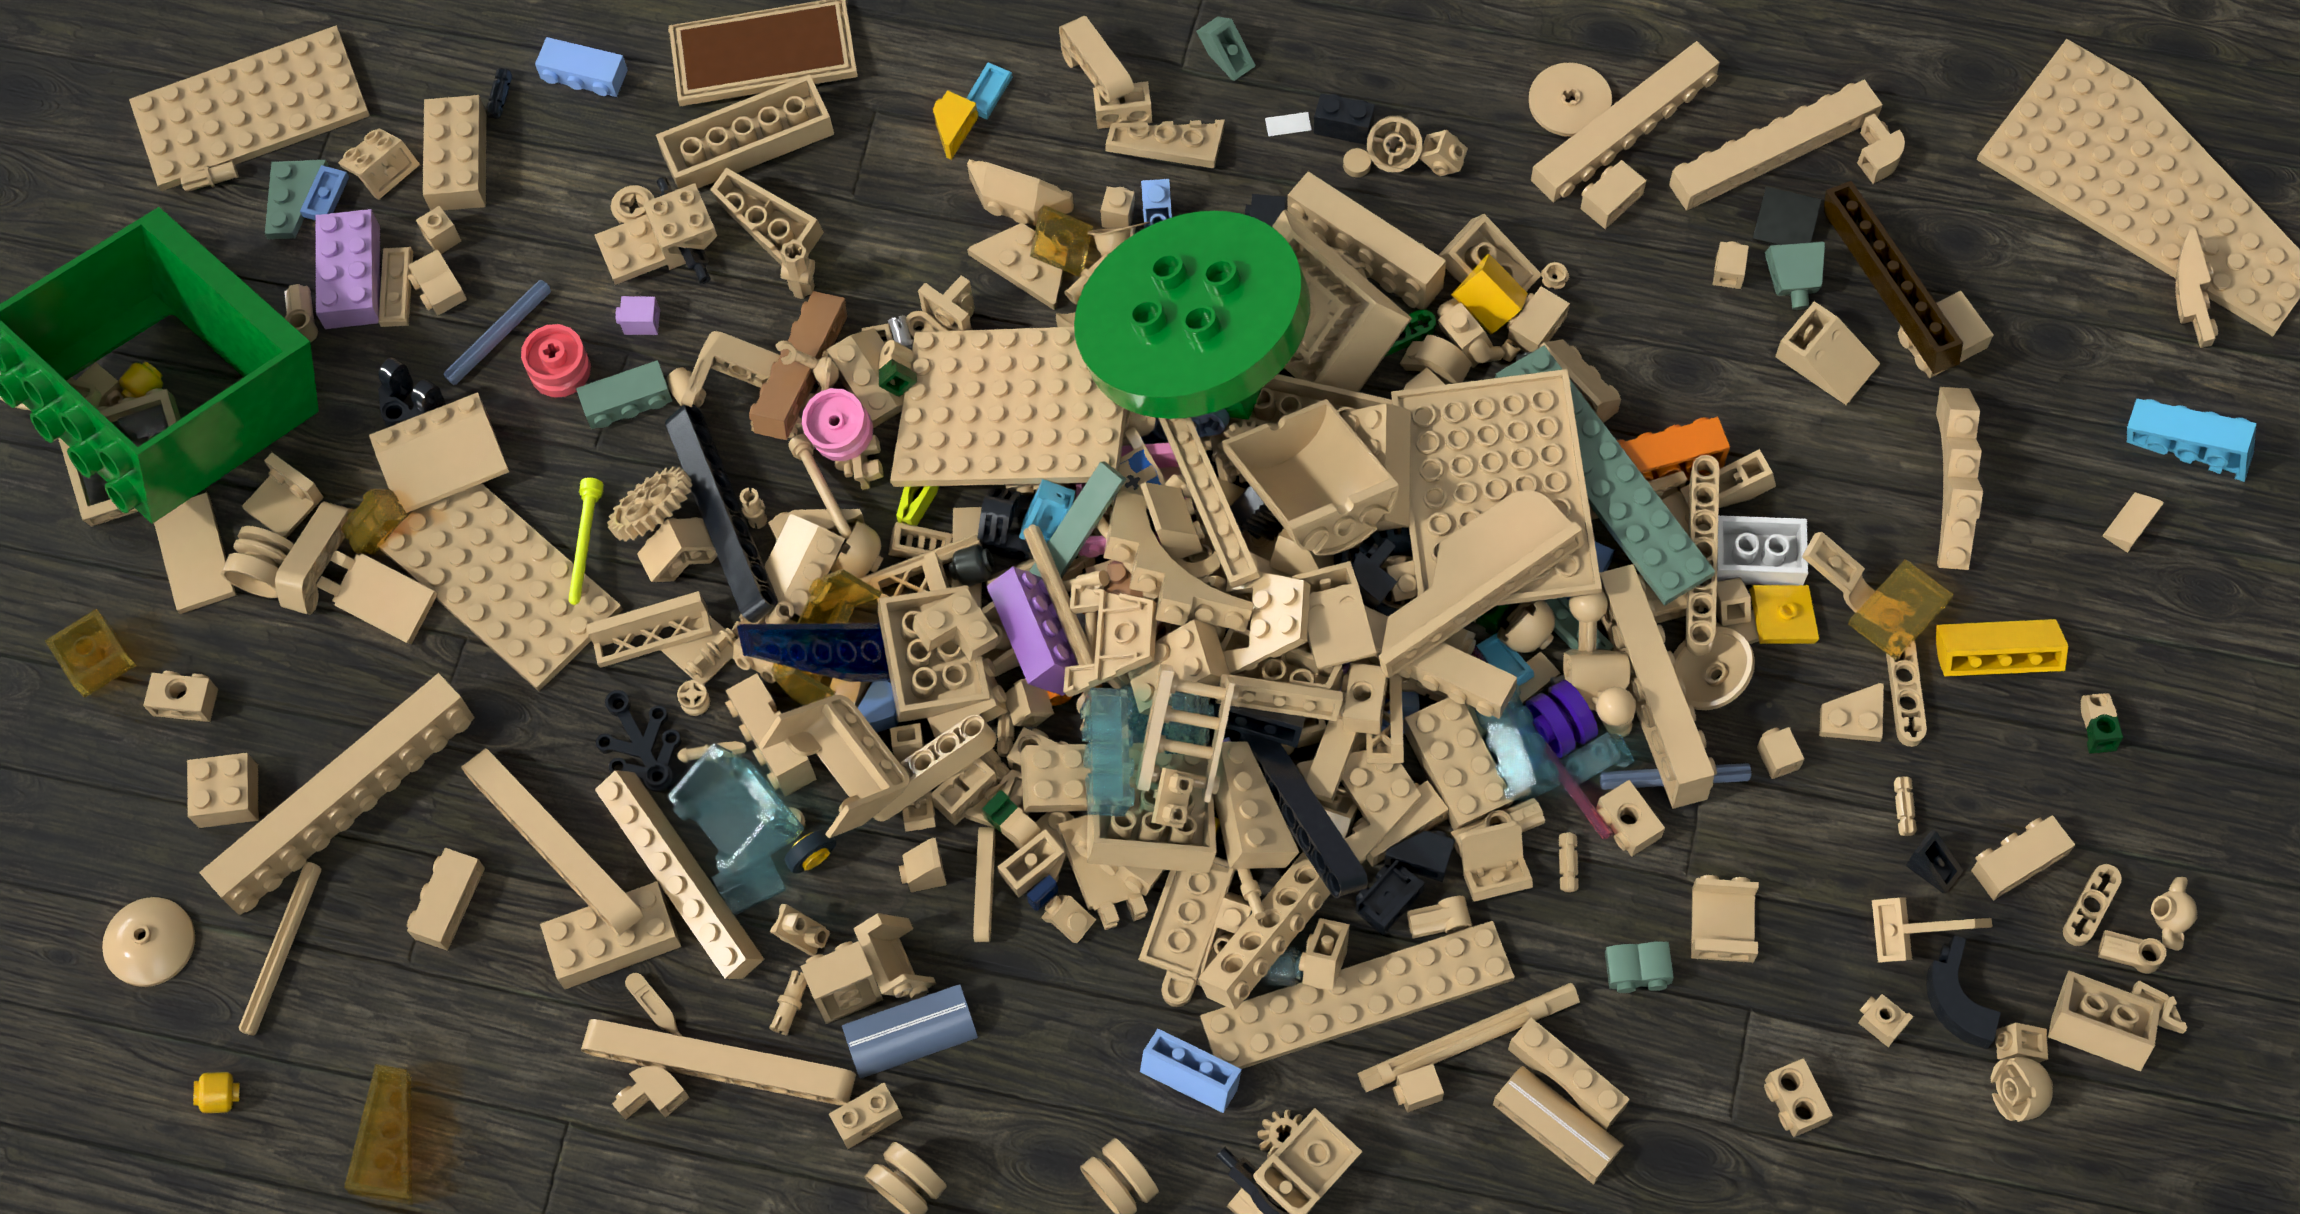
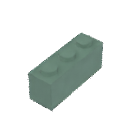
(624, 395)

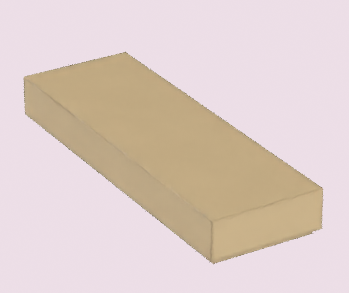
(395, 287)

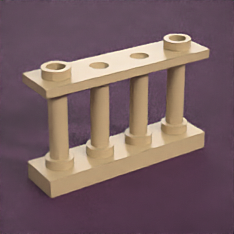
(1163, 713)

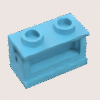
(1048, 508)

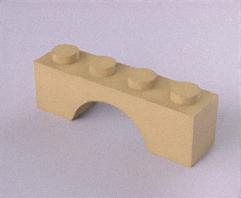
(1588, 1088)

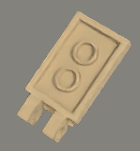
(380, 596)
(1097, 886)

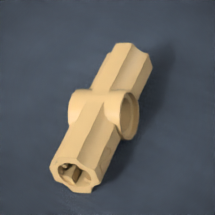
(797, 268)
(1526, 813)

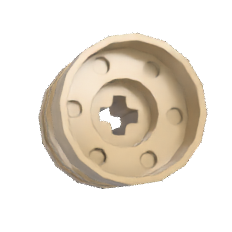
(257, 561)

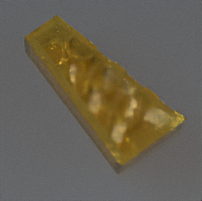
(383, 1145)

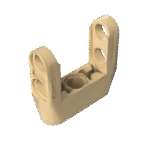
(732, 358)

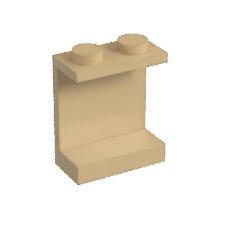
(1723, 919)

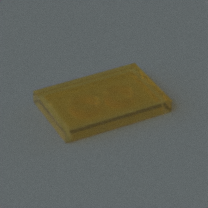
(1900, 609)

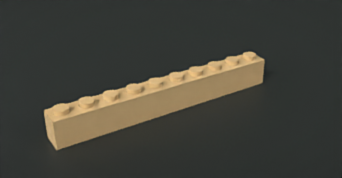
(1441, 668)

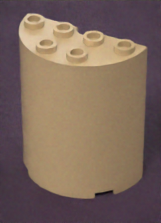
(1315, 478)

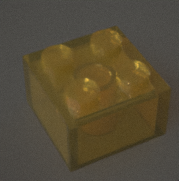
(90, 653)

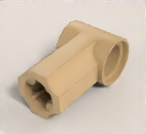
(300, 310)
(1447, 916)
(2129, 950)

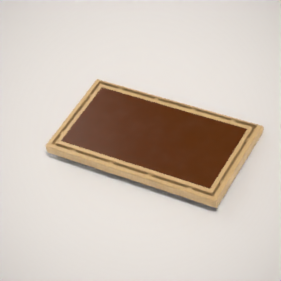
(761, 50)

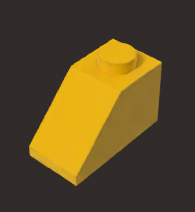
(954, 120)

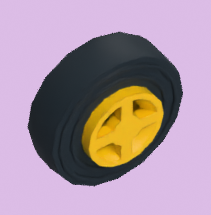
(809, 851)

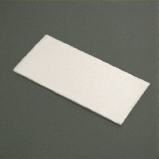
(1288, 124)

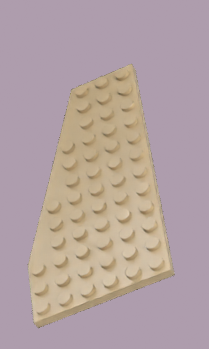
(2135, 175)

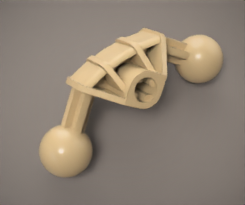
(1598, 673)

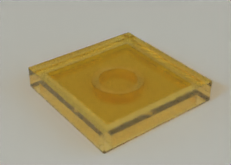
(1061, 241)

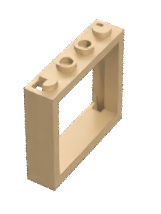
(107, 510)

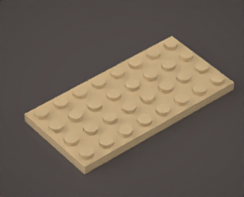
(249, 107)
(500, 580)

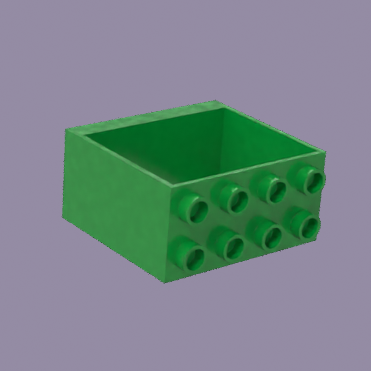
(111, 298)

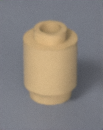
(677, 384)

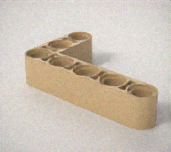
(941, 761)

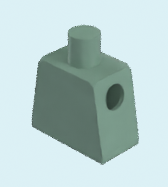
(1796, 270)

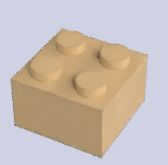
(222, 790)

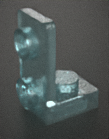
(1597, 756)

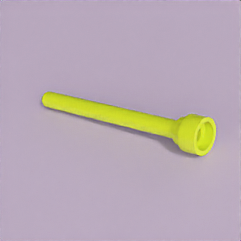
(590, 491)

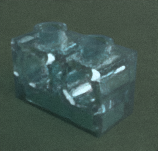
(1186, 732)

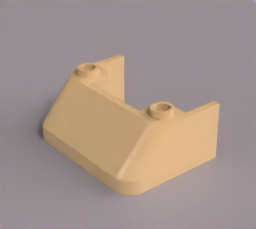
(849, 751)

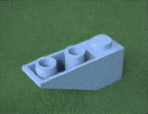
(1156, 201)

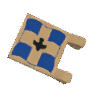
(1138, 466)

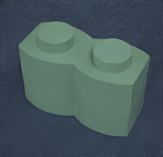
(1639, 966)

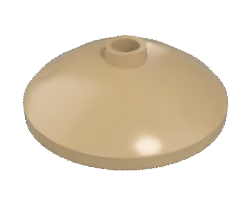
(1729, 657)
(162, 950)

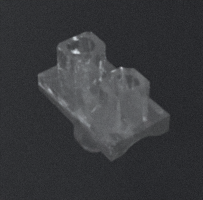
(144, 422)

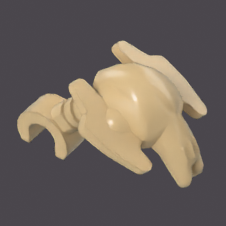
(824, 369)

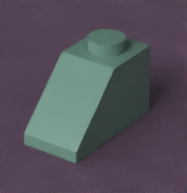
(1226, 47)

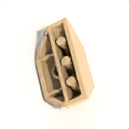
(1015, 193)

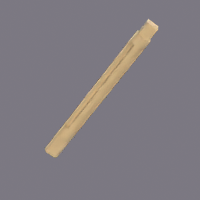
(1469, 1036)

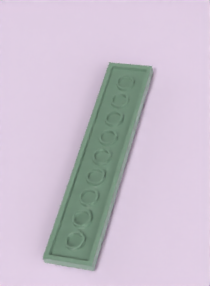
(1626, 499)

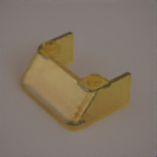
(829, 603)

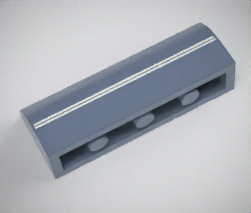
(909, 1031)

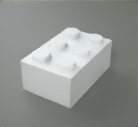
(1762, 550)

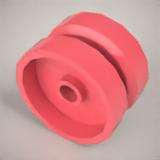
(555, 360)

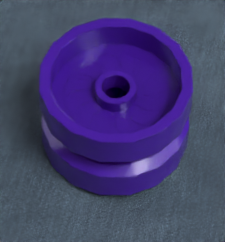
(1562, 718)

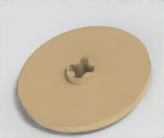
(1561, 82)

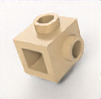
(1443, 153)

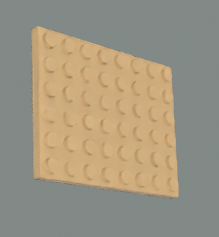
(1003, 411)
(1482, 444)

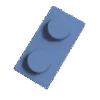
(324, 192)

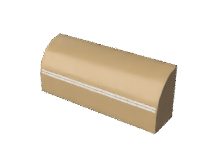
(1557, 1124)

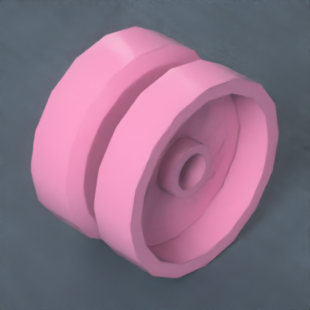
(837, 424)

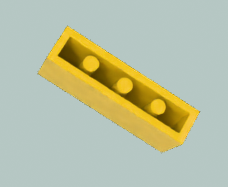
(2001, 647)

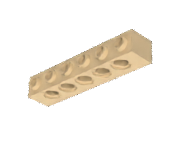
(1263, 940)

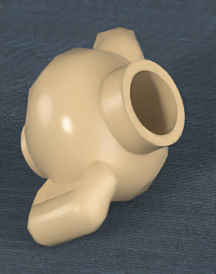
(2174, 913)

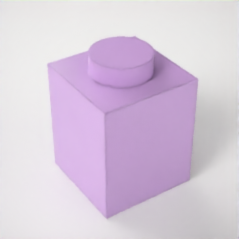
(638, 315)

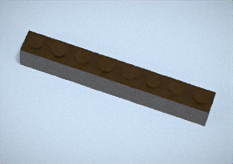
(1893, 277)

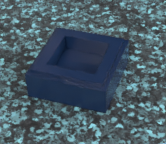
(1042, 893)

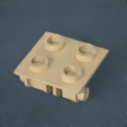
(705, 655)

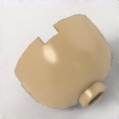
(1394, 143)
(859, 552)
(1528, 627)
(2022, 1088)

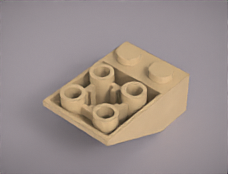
(1827, 353)
(1336, 617)

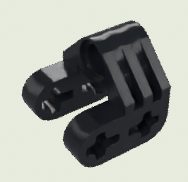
(397, 386)
(996, 520)

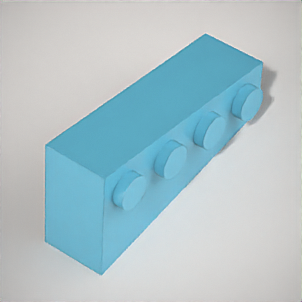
(2193, 436)

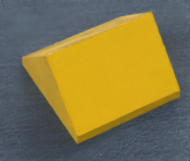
(1491, 294)

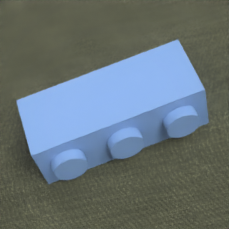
(581, 67)
(1190, 1070)

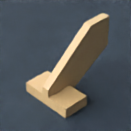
(1894, 932)

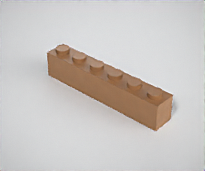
(791, 384)

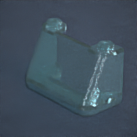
(735, 810)

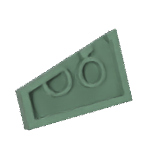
(287, 192)

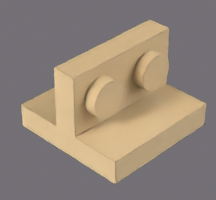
(952, 308)

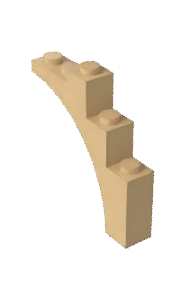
(1962, 492)
(1156, 573)

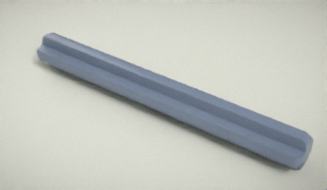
(497, 332)
(1652, 778)

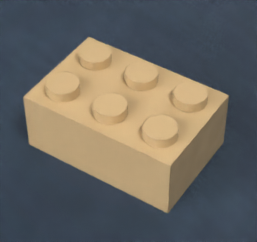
(1192, 652)
(841, 981)

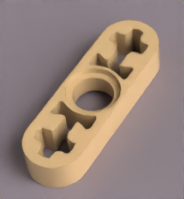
(2109, 891)

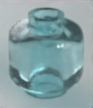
(1286, 969)

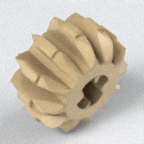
(1272, 1131)

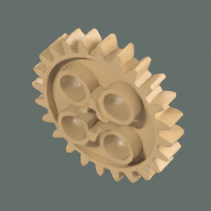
(649, 503)

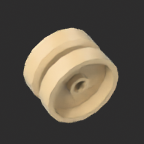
(1124, 1175)
(909, 1176)

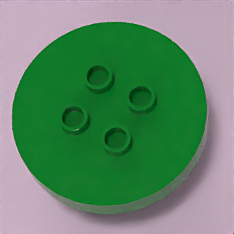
(1193, 315)

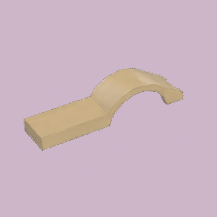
(1838, 569)

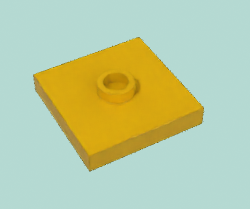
(1784, 614)

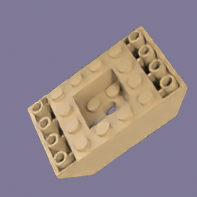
(1348, 319)

